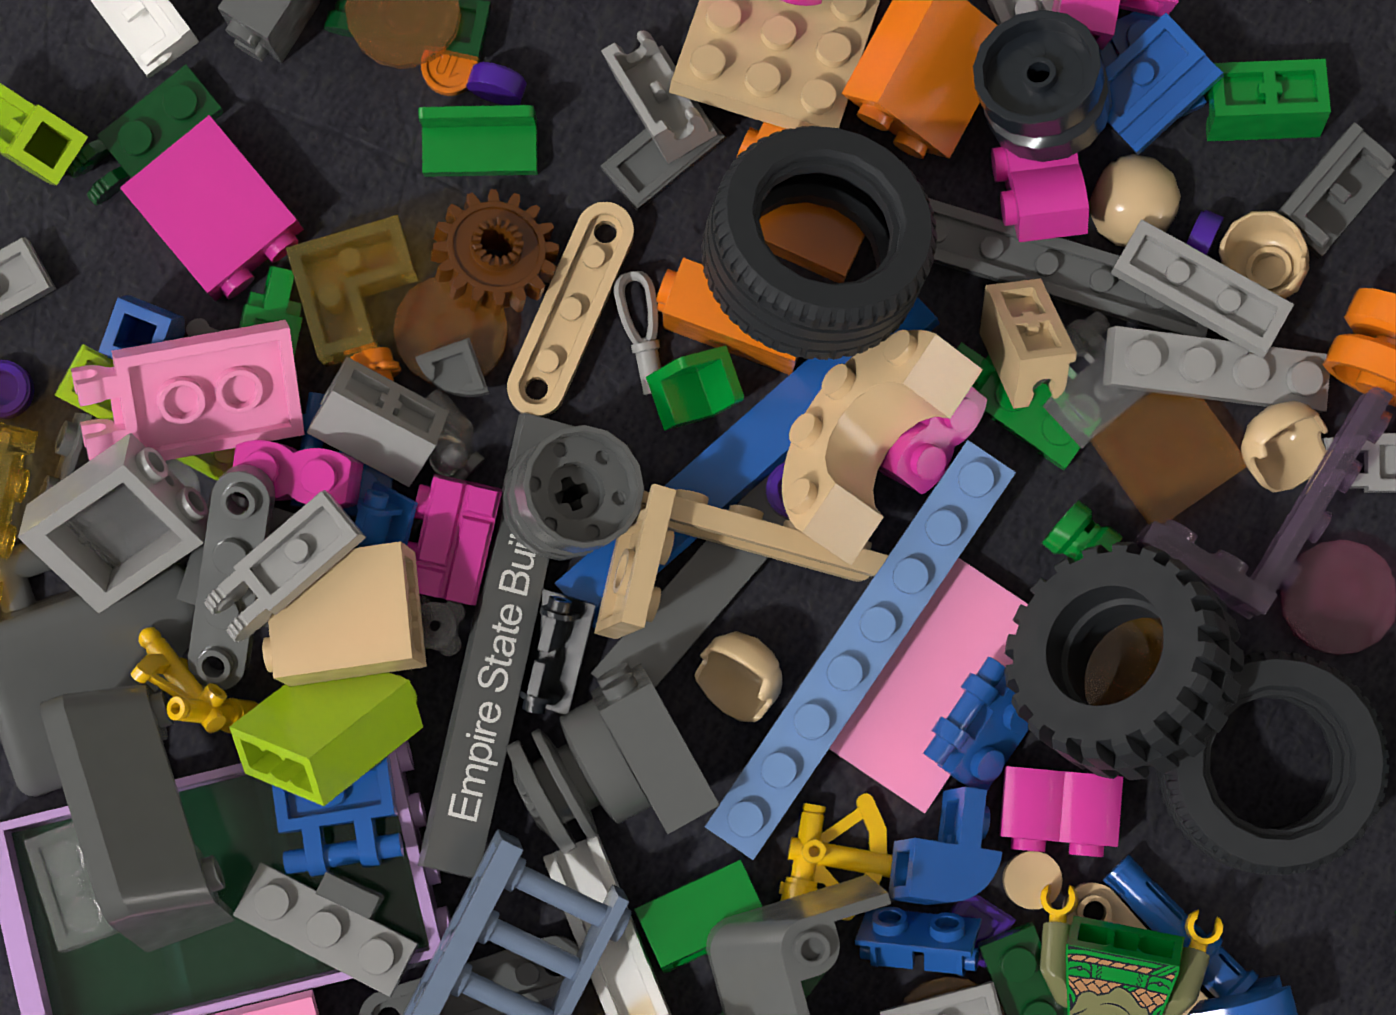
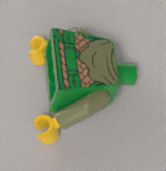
(1119, 967)

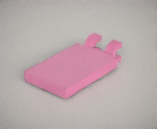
(196, 392)

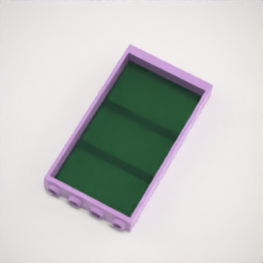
(226, 965)

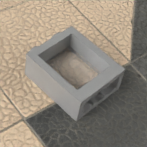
(115, 523)

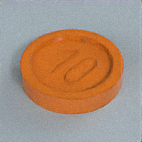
(447, 74)

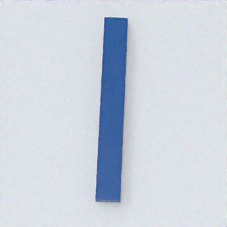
(735, 460)

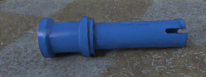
(1164, 915)

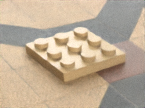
(774, 58)

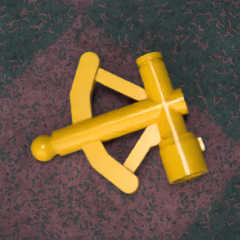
(189, 699)
(813, 851)

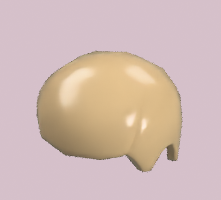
(1132, 191)
(1267, 251)
(1284, 445)
(739, 676)

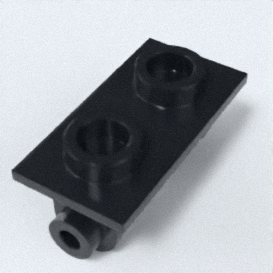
(556, 652)

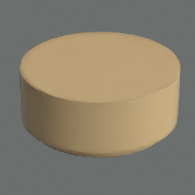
(1028, 875)

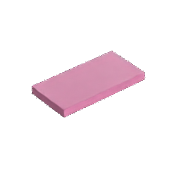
(923, 681)

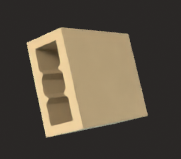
(351, 620)

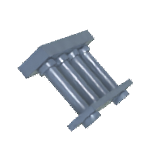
(478, 922)

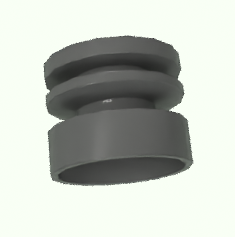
(597, 473)
(576, 777)

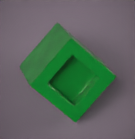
(695, 387)

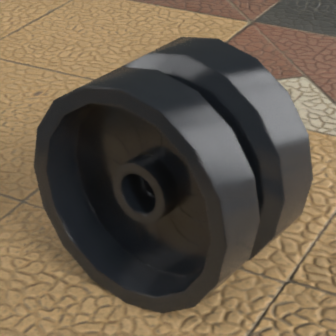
(1042, 85)

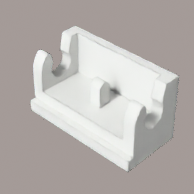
(148, 30)

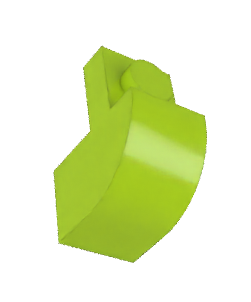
(36, 137)

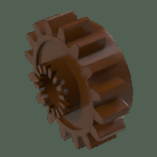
(498, 226)

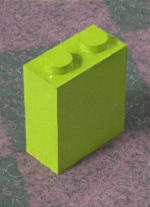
(326, 733)

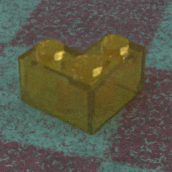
(337, 276)

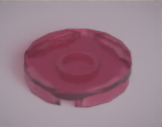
(1340, 598)

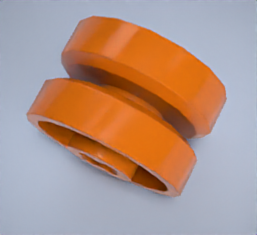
(1369, 355)

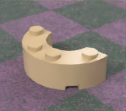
(854, 425)

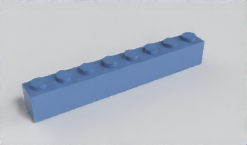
(859, 650)

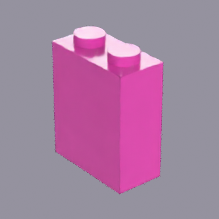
(213, 210)

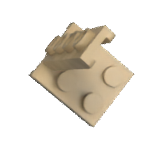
(630, 588)

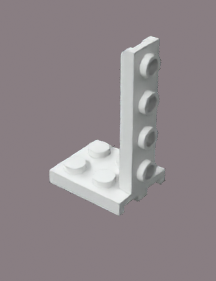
(624, 971)

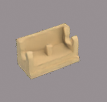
(1025, 339)

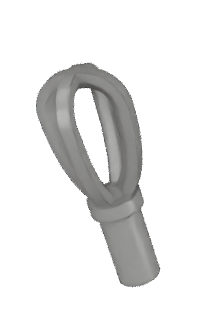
(647, 347)

